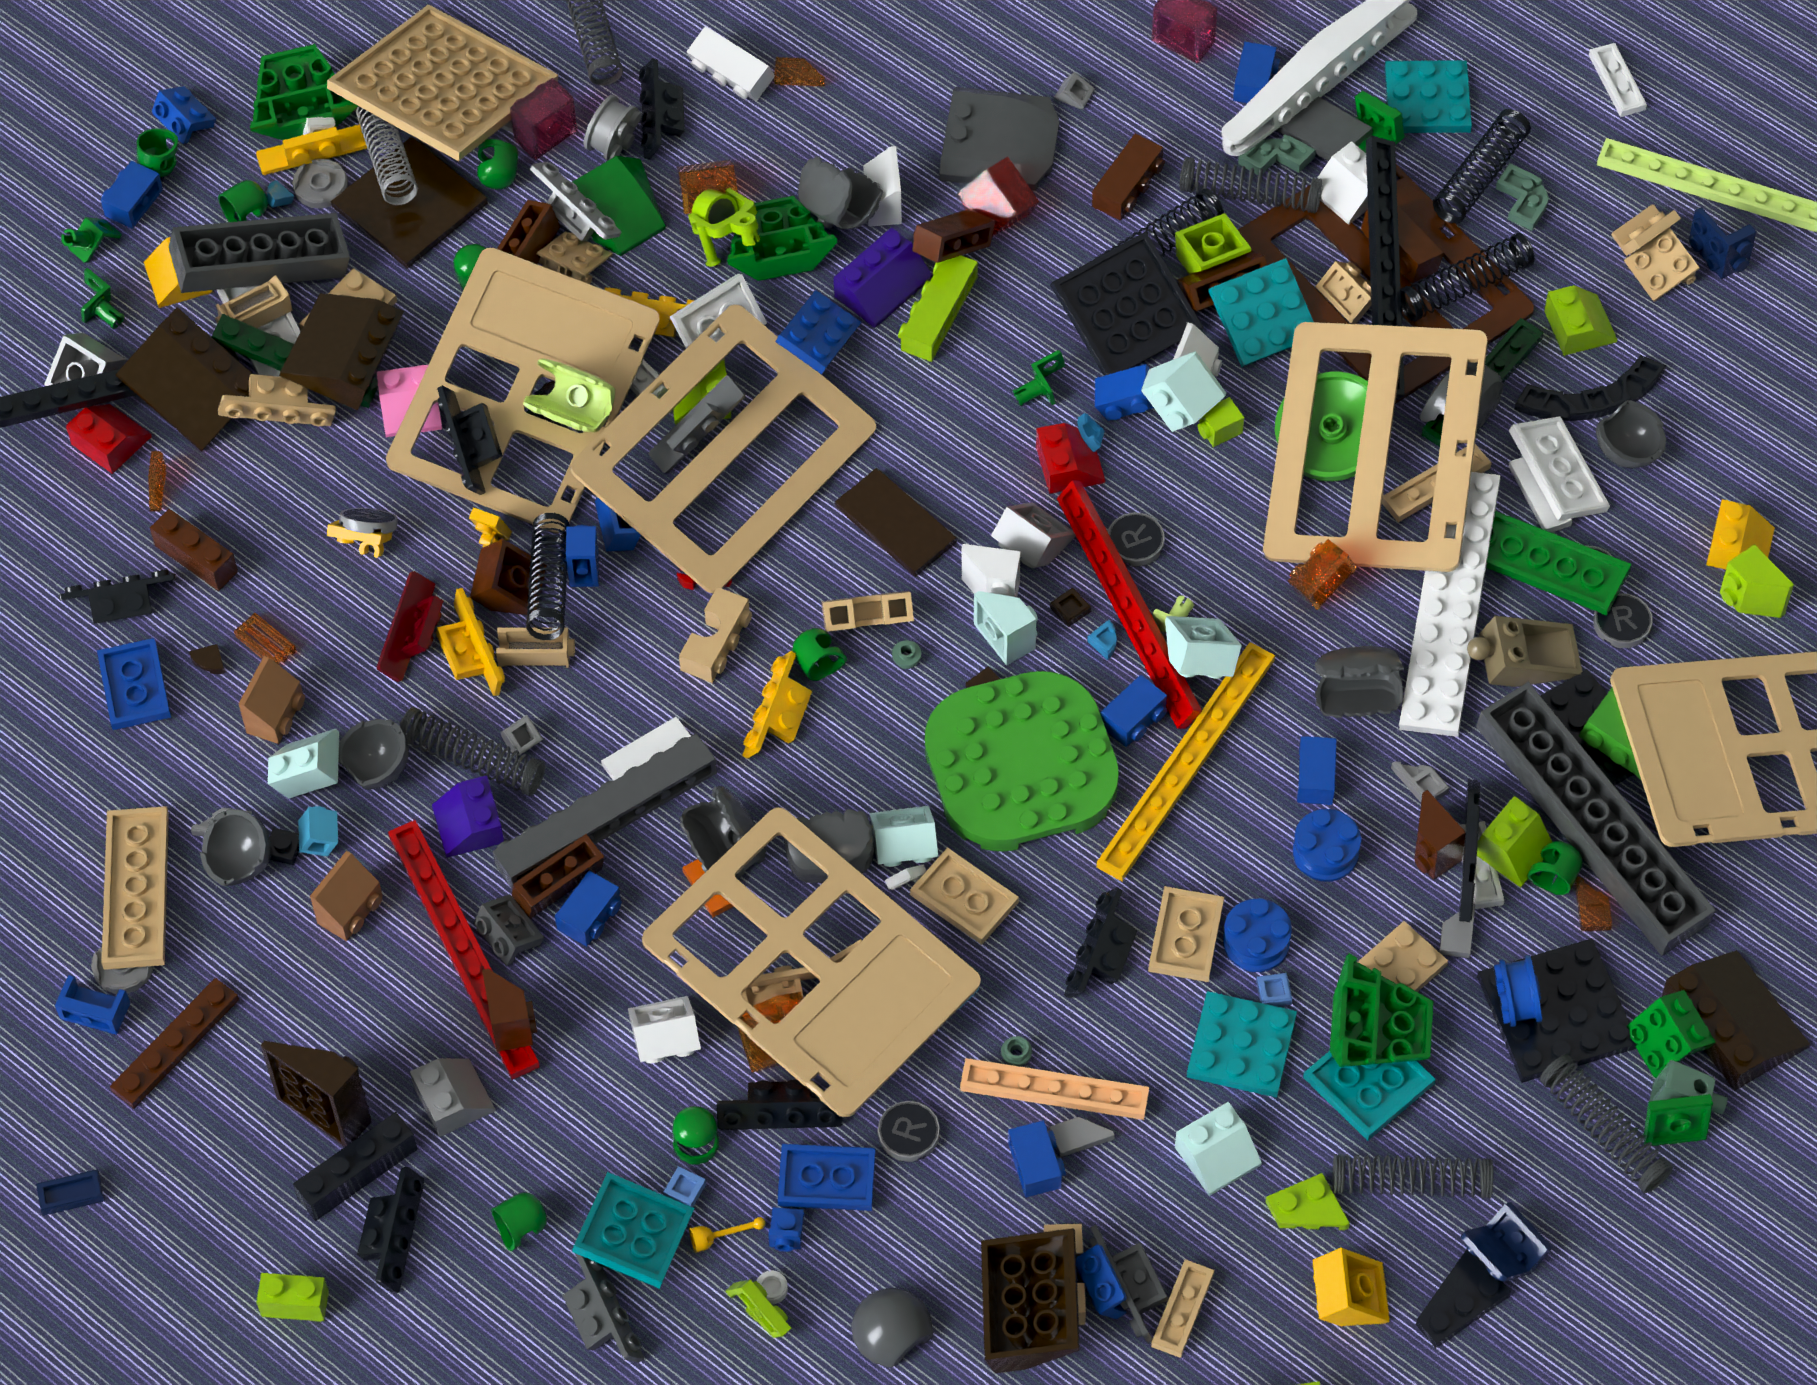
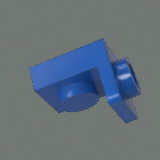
(786, 1229)

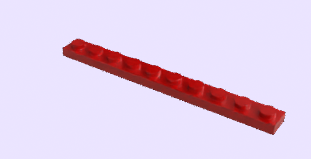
(1128, 603)
(454, 933)

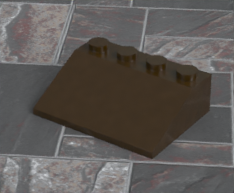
(342, 346)
(184, 377)
(1741, 1016)
(319, 1088)
(1029, 1299)

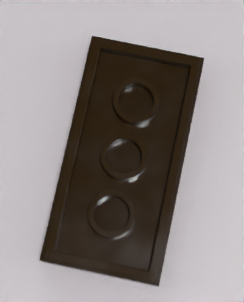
(895, 522)

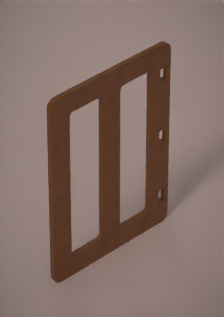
(1355, 247)

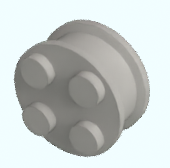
(612, 127)

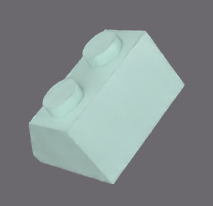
(1182, 390)
(1005, 624)
(1201, 647)
(305, 764)
(904, 836)
(1217, 1148)

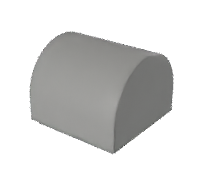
(521, 735)

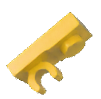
(490, 527)
(375, 539)

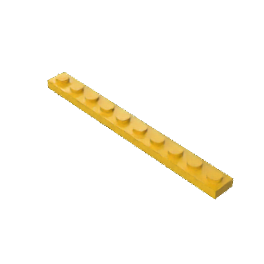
(1185, 762)

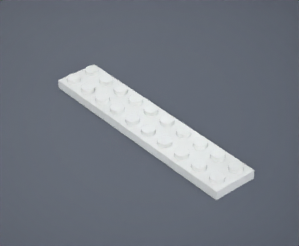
(1449, 621)

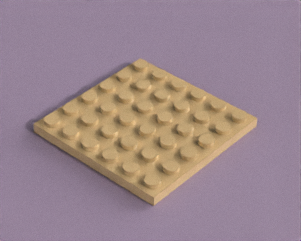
(440, 81)

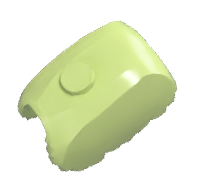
(576, 399)

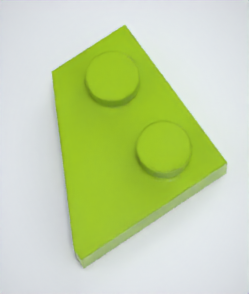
(1307, 1206)
(759, 1308)

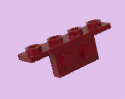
(411, 626)

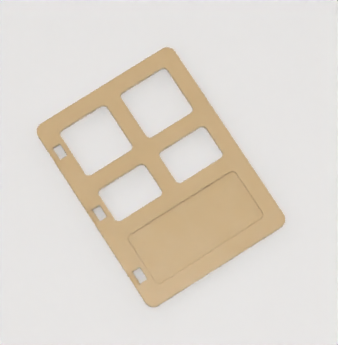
(521, 316)
(1697, 759)
(864, 1010)

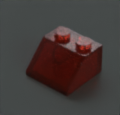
(999, 195)

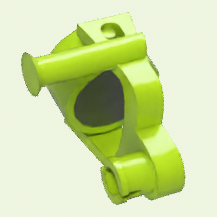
(717, 216)

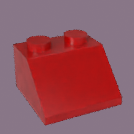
(106, 435)
(1066, 457)

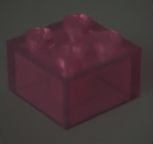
(1185, 27)
(543, 118)

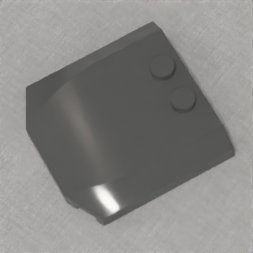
(994, 125)

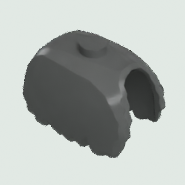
(837, 196)
(1490, 396)
(1359, 681)
(717, 827)
(846, 834)

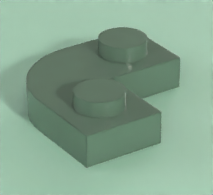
(1285, 151)
(1530, 194)

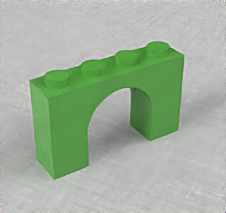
(1608, 734)

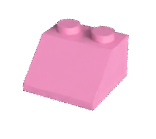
(396, 393)

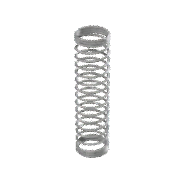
(394, 177)

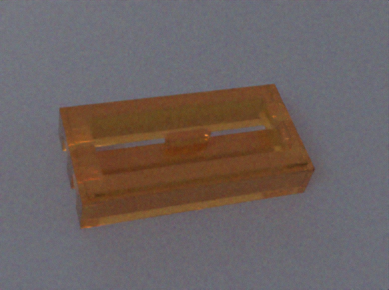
(280, 655)

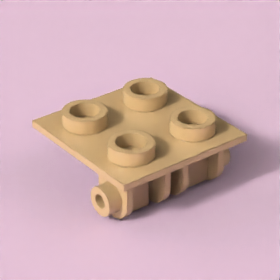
(573, 257)
(1662, 264)

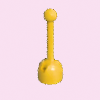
(703, 1237)

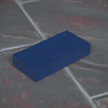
(70, 1192)

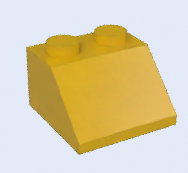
(164, 279)
(1736, 530)
(1350, 1289)

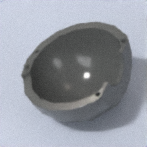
(1631, 436)
(374, 752)
(235, 847)
(890, 1325)

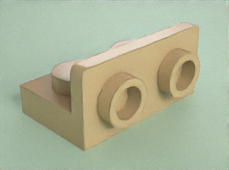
(1643, 228)
(1346, 290)

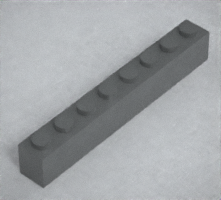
(609, 808)

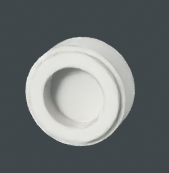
(775, 1286)

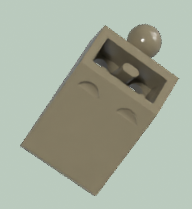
(1526, 651)

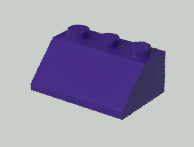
(881, 278)

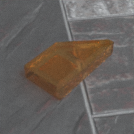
(796, 72)
(156, 480)
(1592, 908)

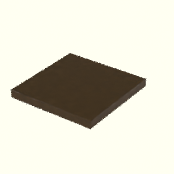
(416, 227)

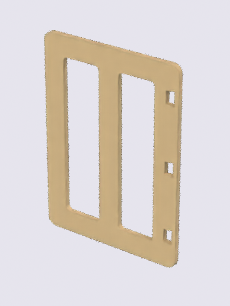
(1453, 474)
(656, 517)

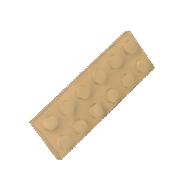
(135, 888)

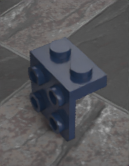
(1721, 252)
(1507, 1244)

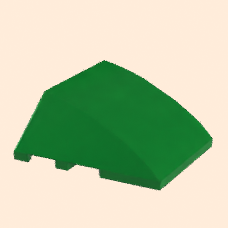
(294, 89)
(625, 196)
(787, 244)
(1377, 1019)

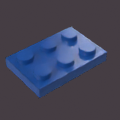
(818, 331)
(133, 684)
(826, 1177)

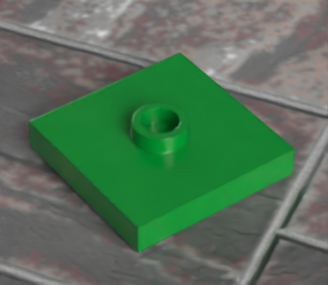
(1678, 1120)

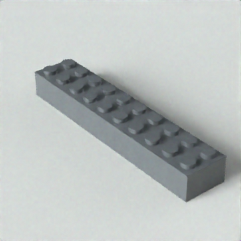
(1595, 818)

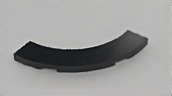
(1592, 402)
(1470, 850)

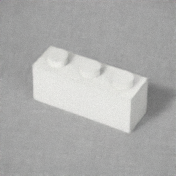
(730, 64)

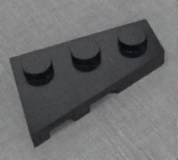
(1461, 1300)

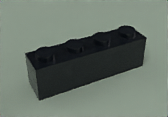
(355, 1166)

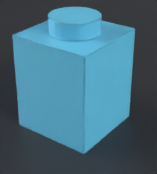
(318, 831)

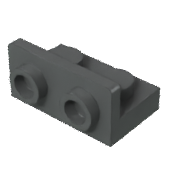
(507, 928)

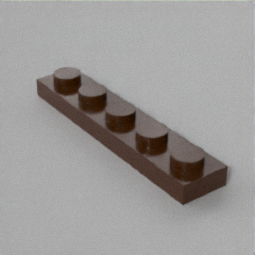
(174, 1043)

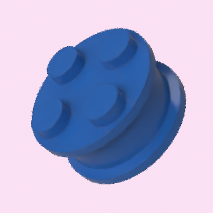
(1326, 845)
(1257, 935)
(1518, 991)

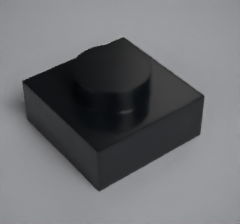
(284, 846)

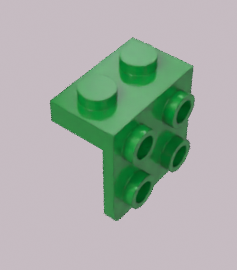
(1384, 120)
(1669, 1031)

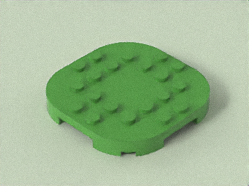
(1021, 760)

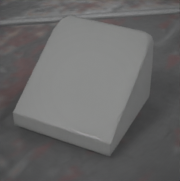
(1074, 91)

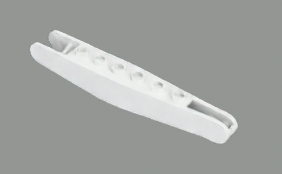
(1317, 70)

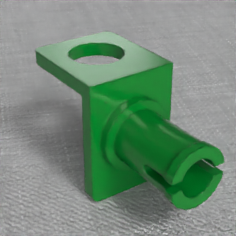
(88, 237)
(99, 303)
(1039, 385)

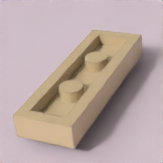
(1182, 1308)

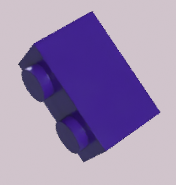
(468, 817)

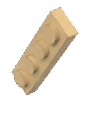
(1420, 490)

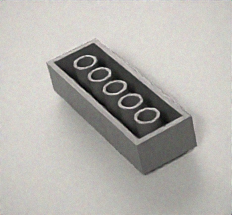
(257, 250)

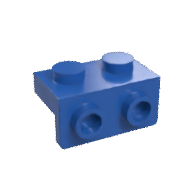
(181, 112)
(1101, 1282)

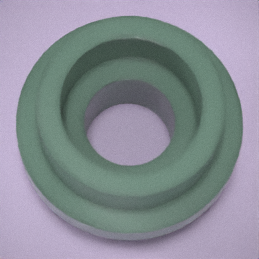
(906, 661)
(1016, 1043)

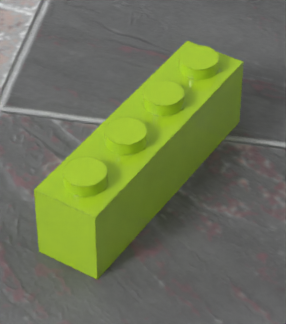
(938, 307)

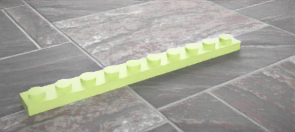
(1709, 184)

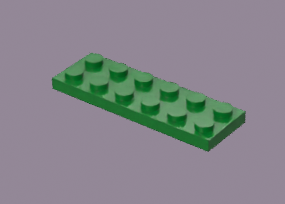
(1555, 564)

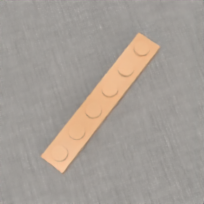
(1054, 1088)

